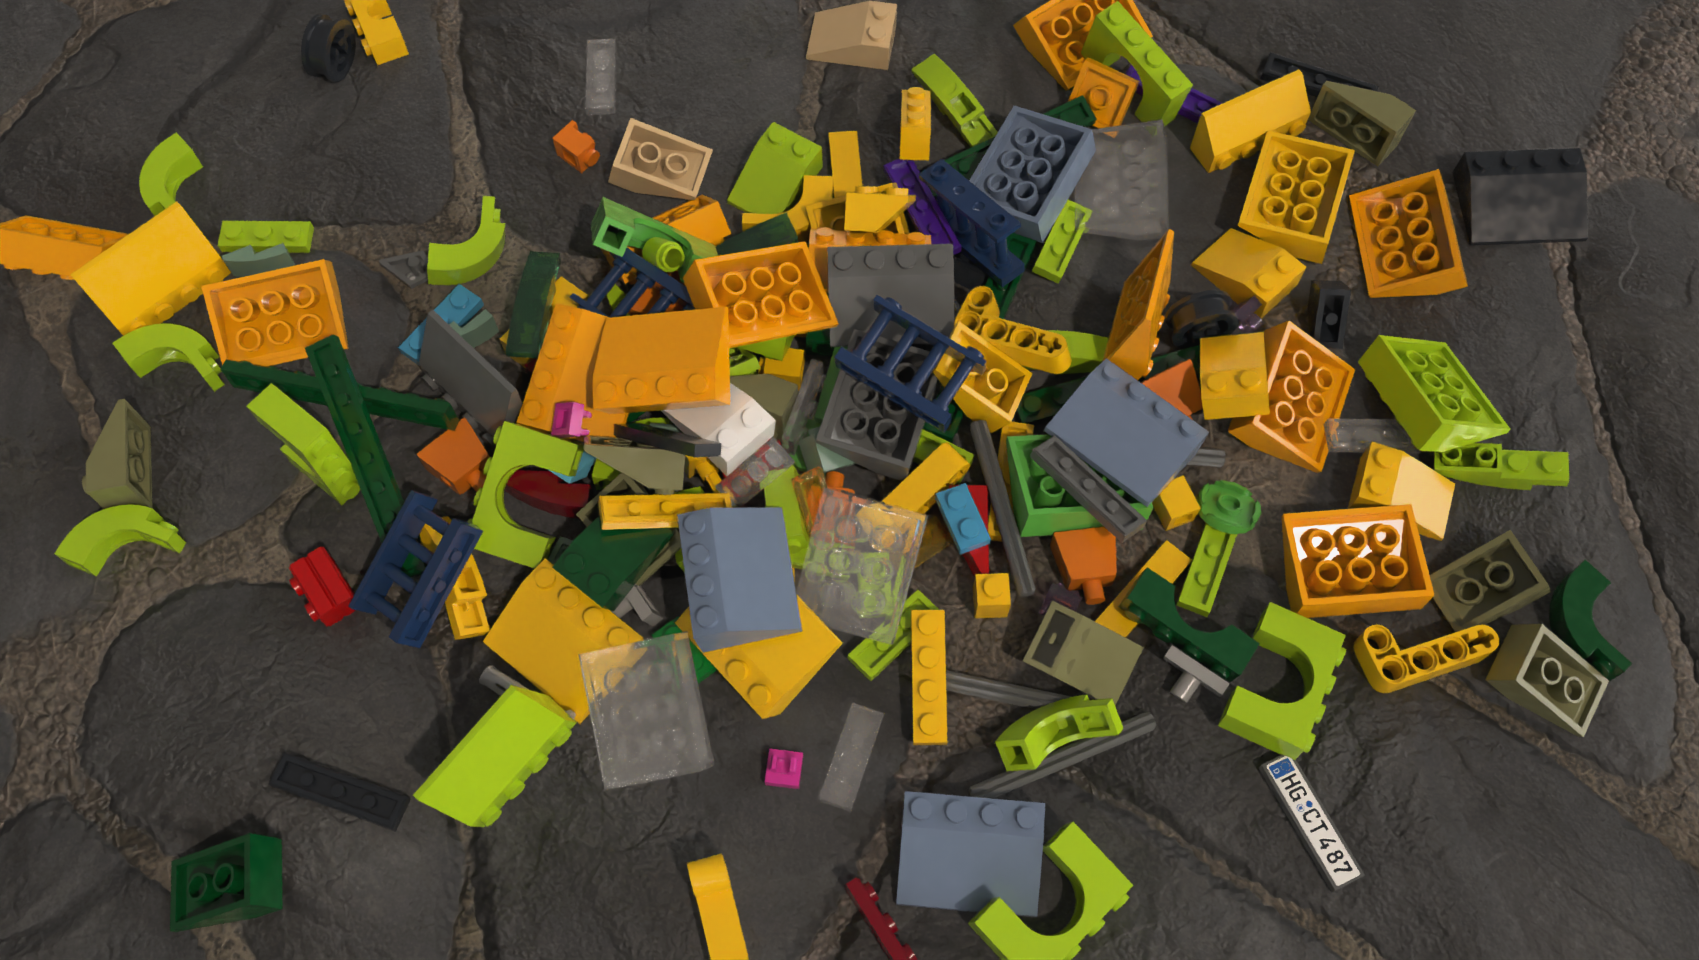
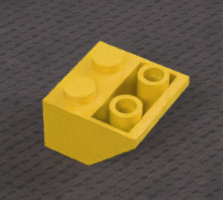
(875, 211)

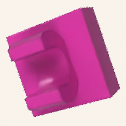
(568, 420)
(784, 768)

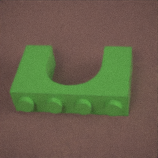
(619, 226)

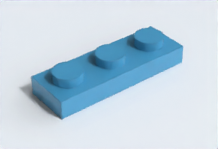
(457, 307)

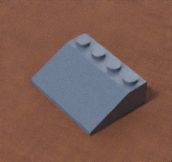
(1034, 168)
(1127, 432)
(738, 576)
(970, 851)

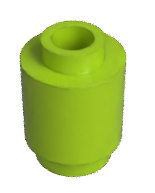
(663, 254)

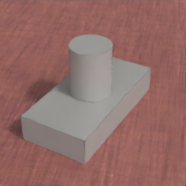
(641, 603)
(1192, 676)

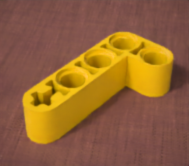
(1045, 351)
(932, 476)
(1428, 653)
(717, 908)

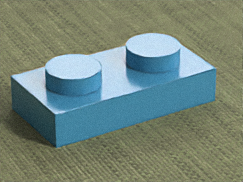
(962, 518)

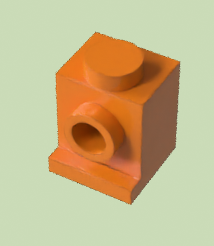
(576, 147)

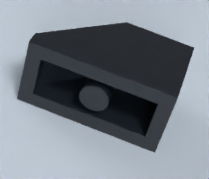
(1328, 312)

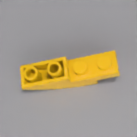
(465, 599)

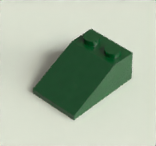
(610, 561)
(227, 883)

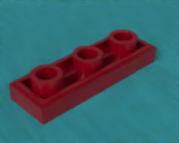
(881, 925)

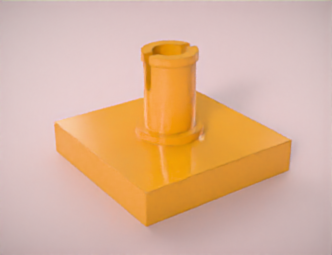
(1105, 91)

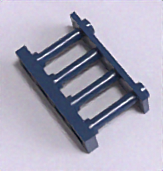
(976, 222)
(647, 277)
(909, 394)
(437, 579)

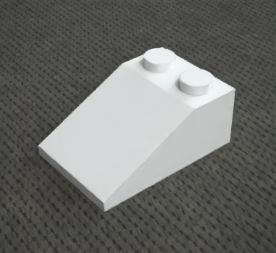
(738, 426)

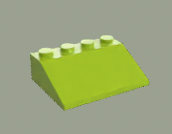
(1430, 393)
(497, 757)

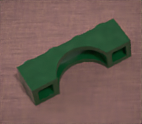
(1153, 604)

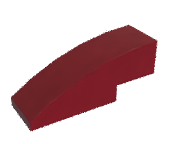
(549, 492)

